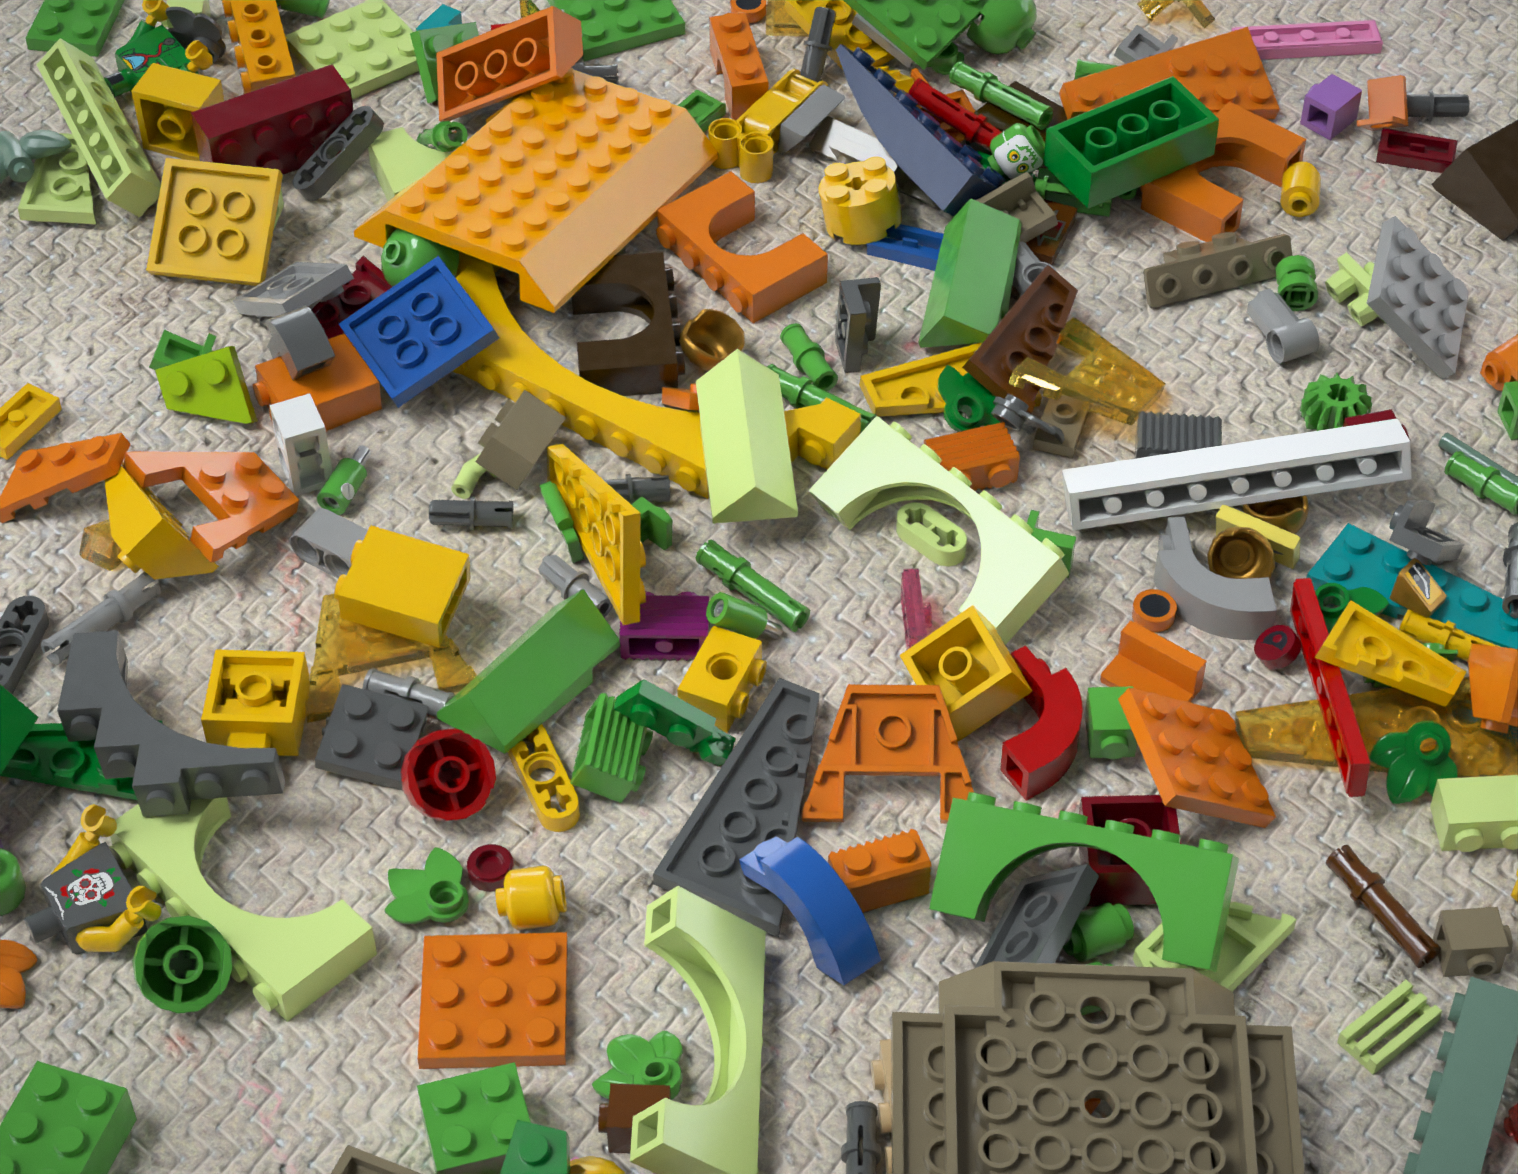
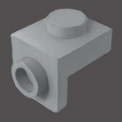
(1142, 44)

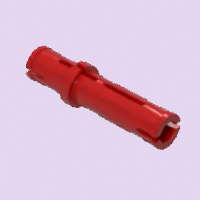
(952, 113)

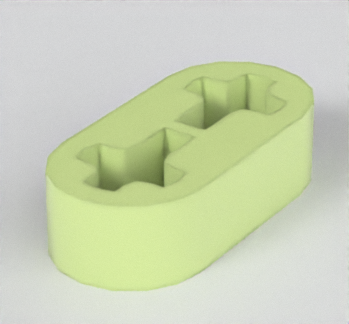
(933, 532)

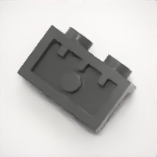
(856, 320)

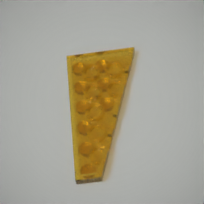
(1299, 734)

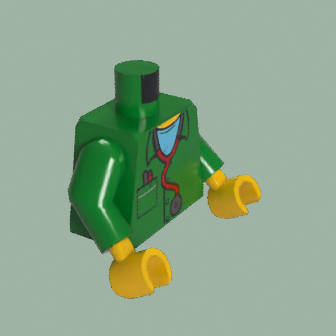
(157, 46)

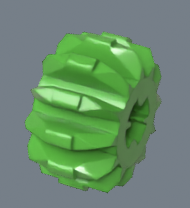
(1332, 400)

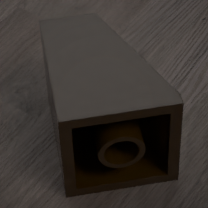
(1486, 182)

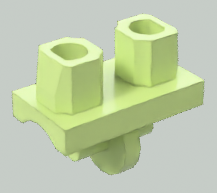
(1353, 279)

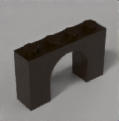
(649, 358)

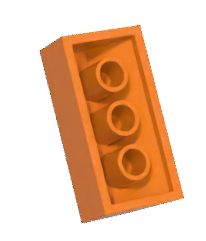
(507, 61)

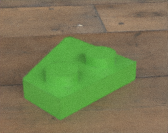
(432, 40)

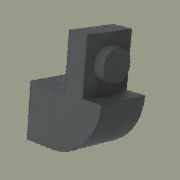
(300, 342)

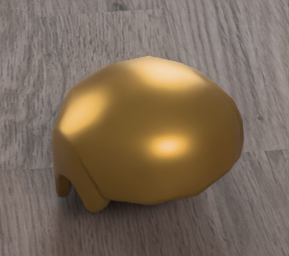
(711, 338)
(1284, 513)
(1241, 554)

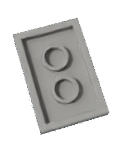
(294, 287)

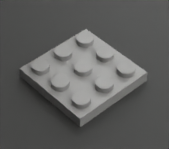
(1418, 297)

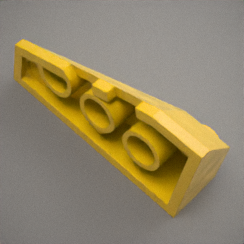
(149, 533)

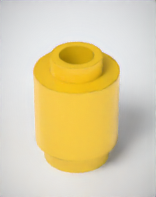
(1300, 189)

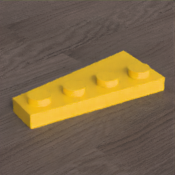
(914, 385)

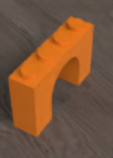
(1241, 142)
(750, 283)

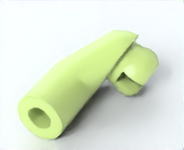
(468, 478)

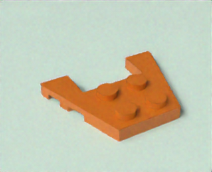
(230, 484)
(888, 734)

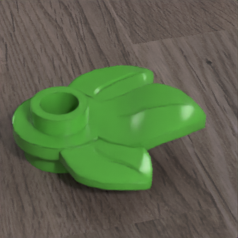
(422, 891)
(643, 1062)

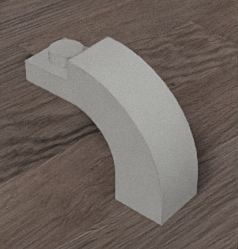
(1207, 600)

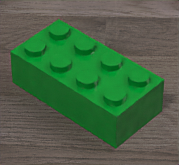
(1130, 141)

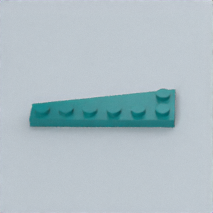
(1367, 561)

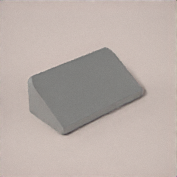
(808, 117)

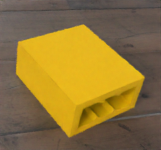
(403, 585)

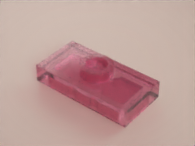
(915, 613)

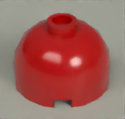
(448, 775)

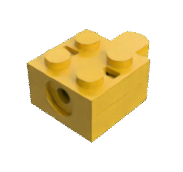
(257, 700)

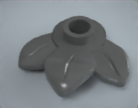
(194, 27)
(1014, 415)

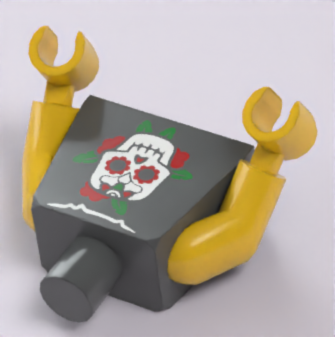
(91, 895)

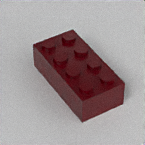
(276, 123)

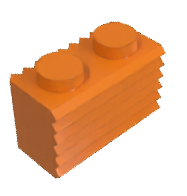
(981, 454)
(884, 870)

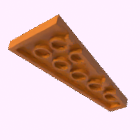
(1211, 69)

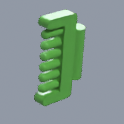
(562, 518)

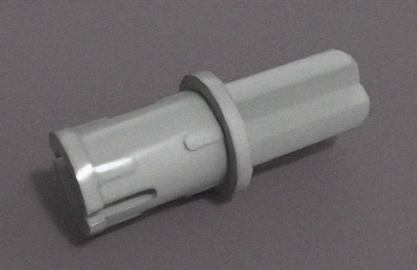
(571, 582)

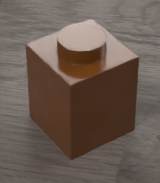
(624, 1103)

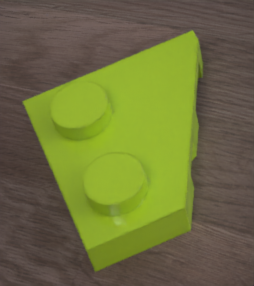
(208, 387)

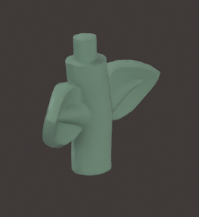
(18, 154)

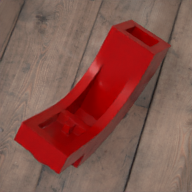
(1047, 749)

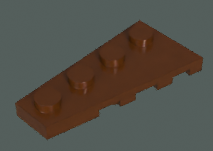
(1024, 332)

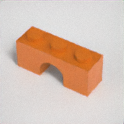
(738, 60)

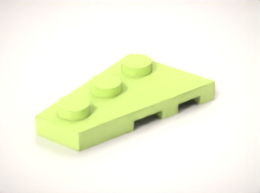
(59, 189)

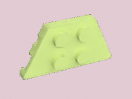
(1245, 945)

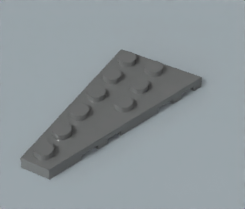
(748, 803)

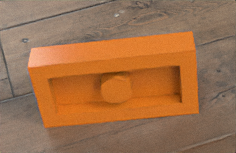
(1154, 665)

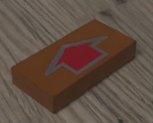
(1048, 244)

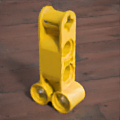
(756, 133)

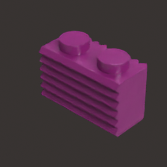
(667, 628)

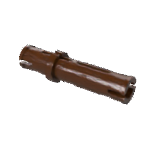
(1370, 892)

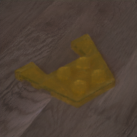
(1104, 381)
(352, 648)

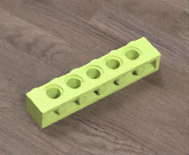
(100, 128)

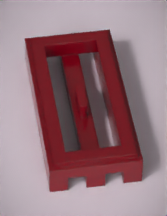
(1416, 150)

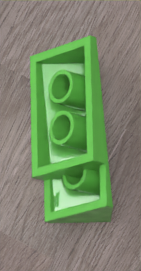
(971, 277)
(534, 675)

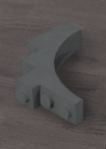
(130, 743)

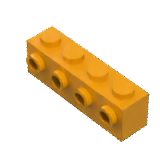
(261, 42)

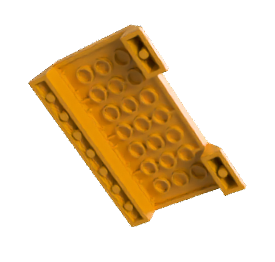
(554, 183)

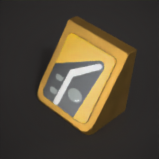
(1417, 590)

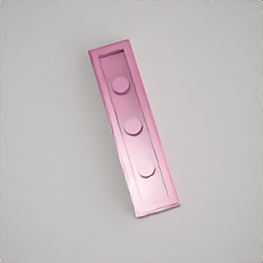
(1316, 39)

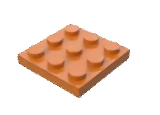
(1196, 758)
(493, 1000)

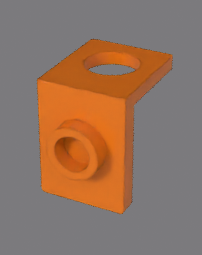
(1386, 104)

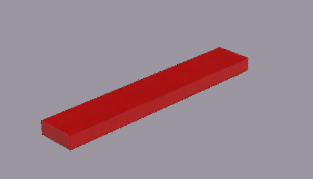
(1330, 690)

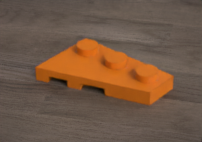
(58, 467)

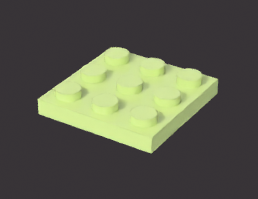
(363, 43)

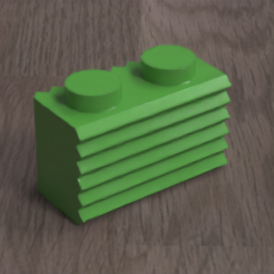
(610, 752)

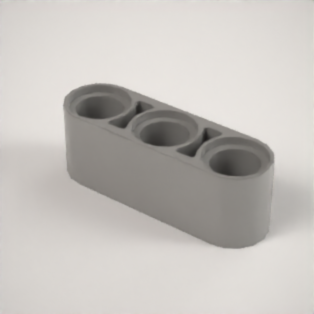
(327, 542)

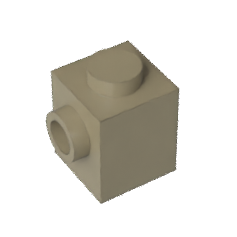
(1472, 942)

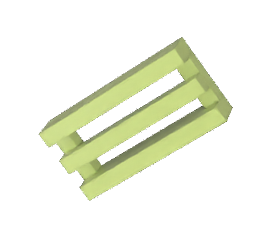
(1414, 1003)

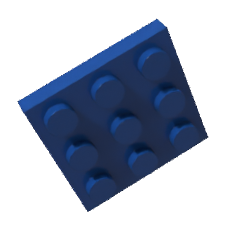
(418, 331)

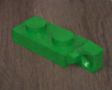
(675, 720)

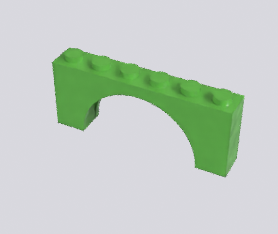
(1187, 881)

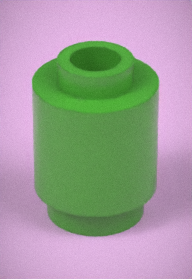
(1099, 931)

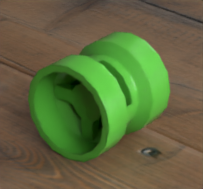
(1297, 282)

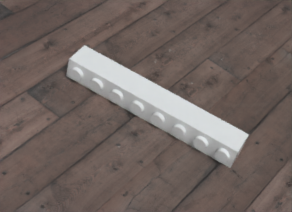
(1237, 474)

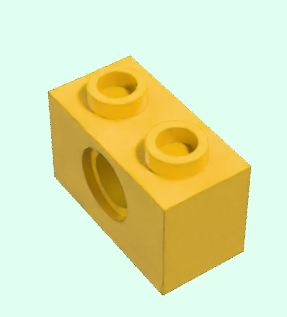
(723, 676)

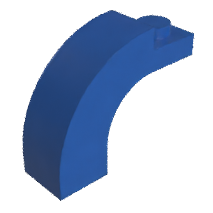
(820, 903)

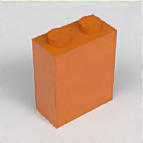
(339, 391)

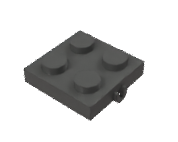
(370, 736)

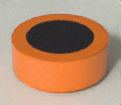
(754, 9)
(1154, 610)

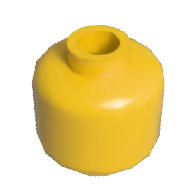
(531, 898)

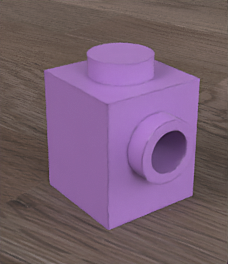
(1330, 106)

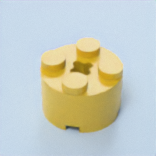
(860, 200)

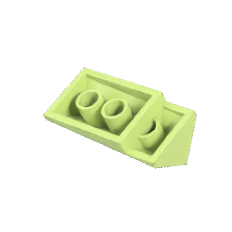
(745, 442)

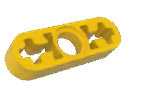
(541, 792)

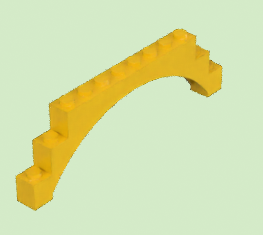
(650, 435)

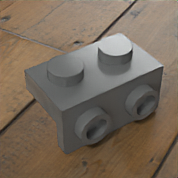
(1423, 543)

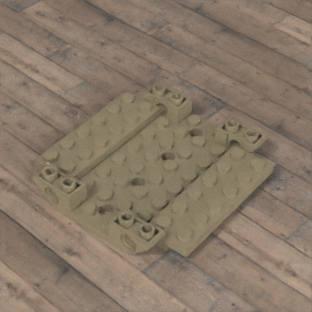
(1012, 1062)

